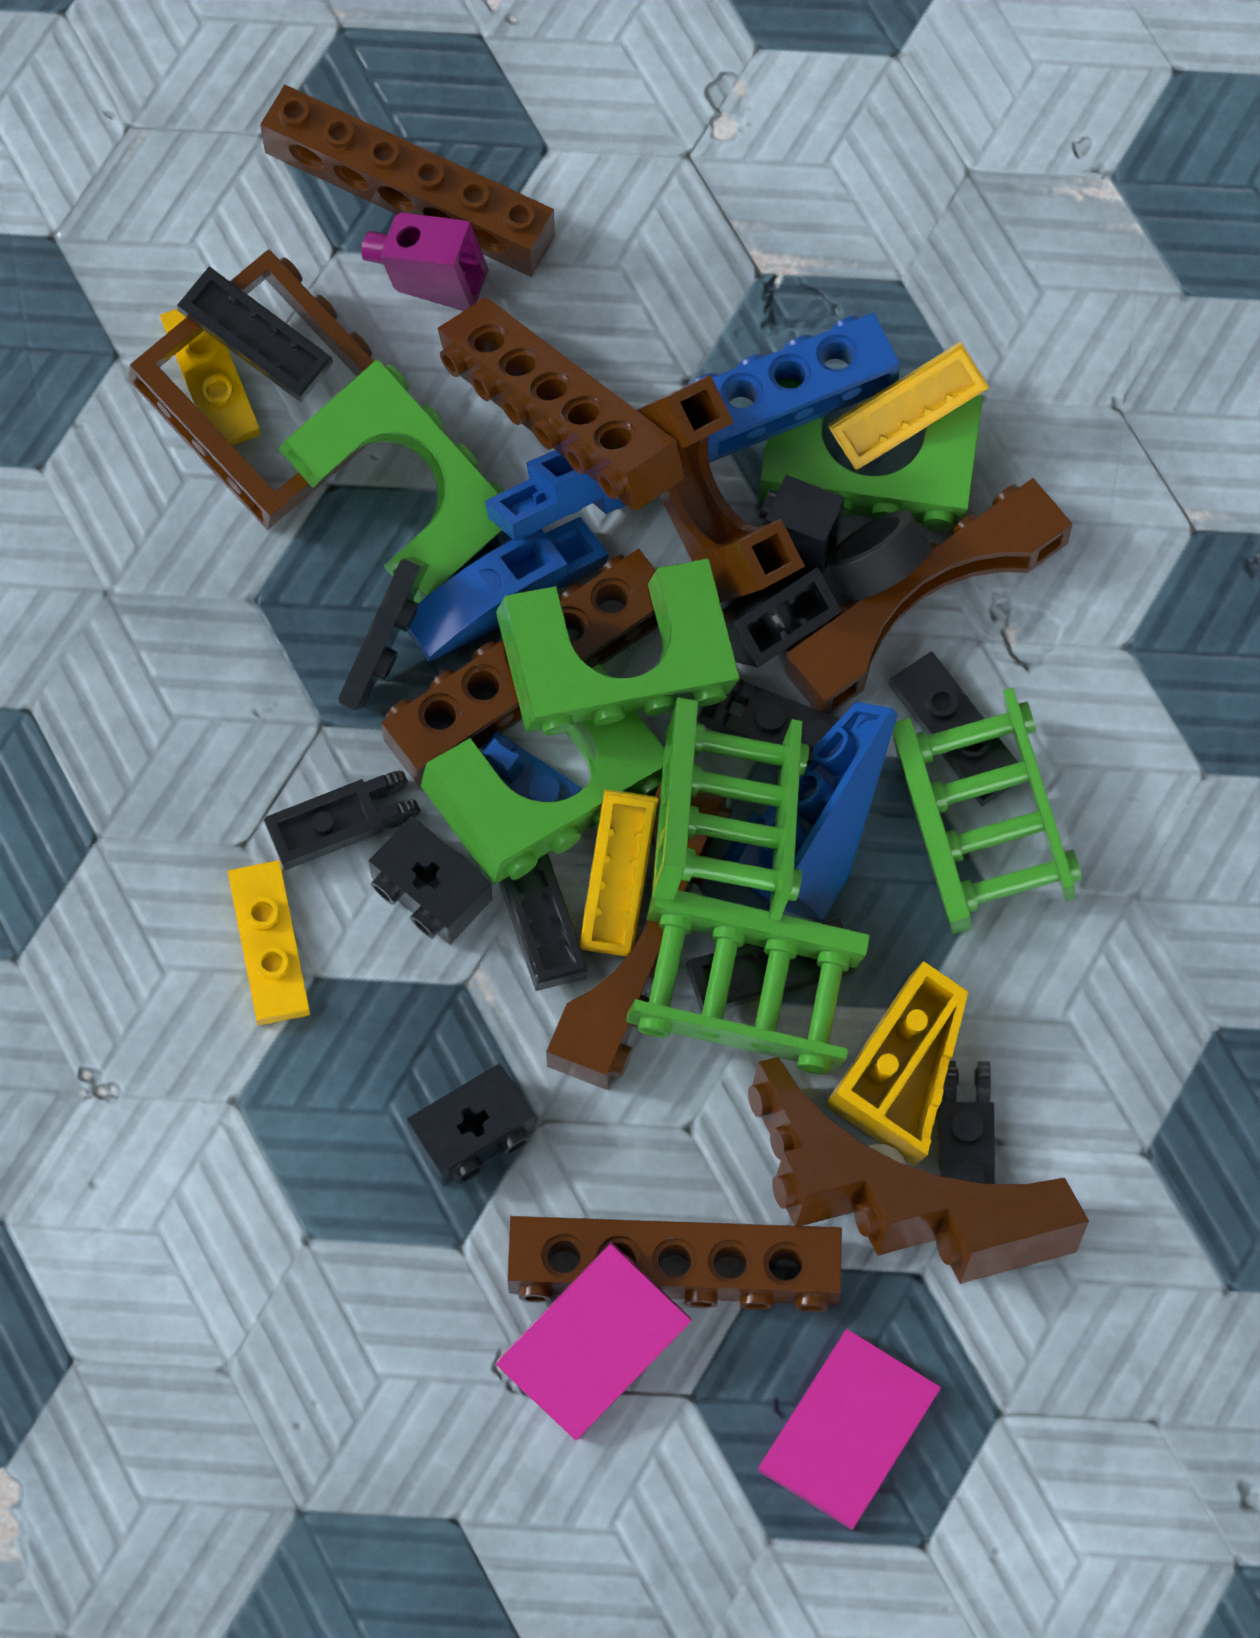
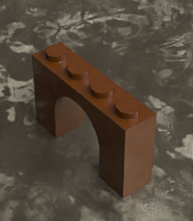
(739, 554)

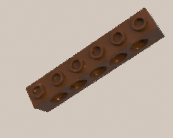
(405, 177)
(560, 404)
(602, 638)
(702, 1244)

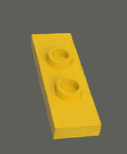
(214, 384)
(908, 406)
(618, 872)
(268, 943)

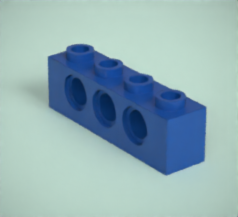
(822, 389)

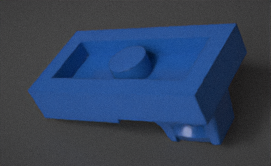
(526, 773)

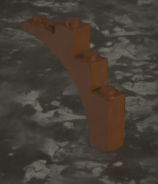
(897, 1206)

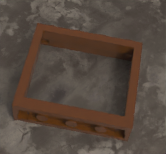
(200, 434)

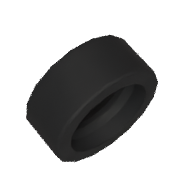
(879, 555)

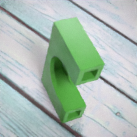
(381, 410)
(930, 487)
(562, 690)
(512, 832)

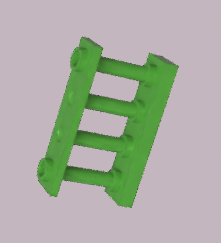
(681, 821)
(948, 847)
(783, 940)

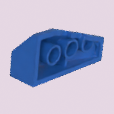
(830, 808)

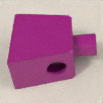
(430, 259)

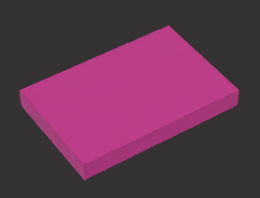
(593, 1341)
(849, 1429)

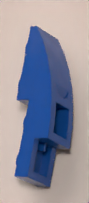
(547, 496)
(468, 602)

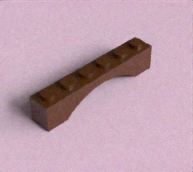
(1008, 537)
(593, 1026)

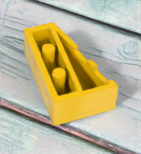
(903, 1065)

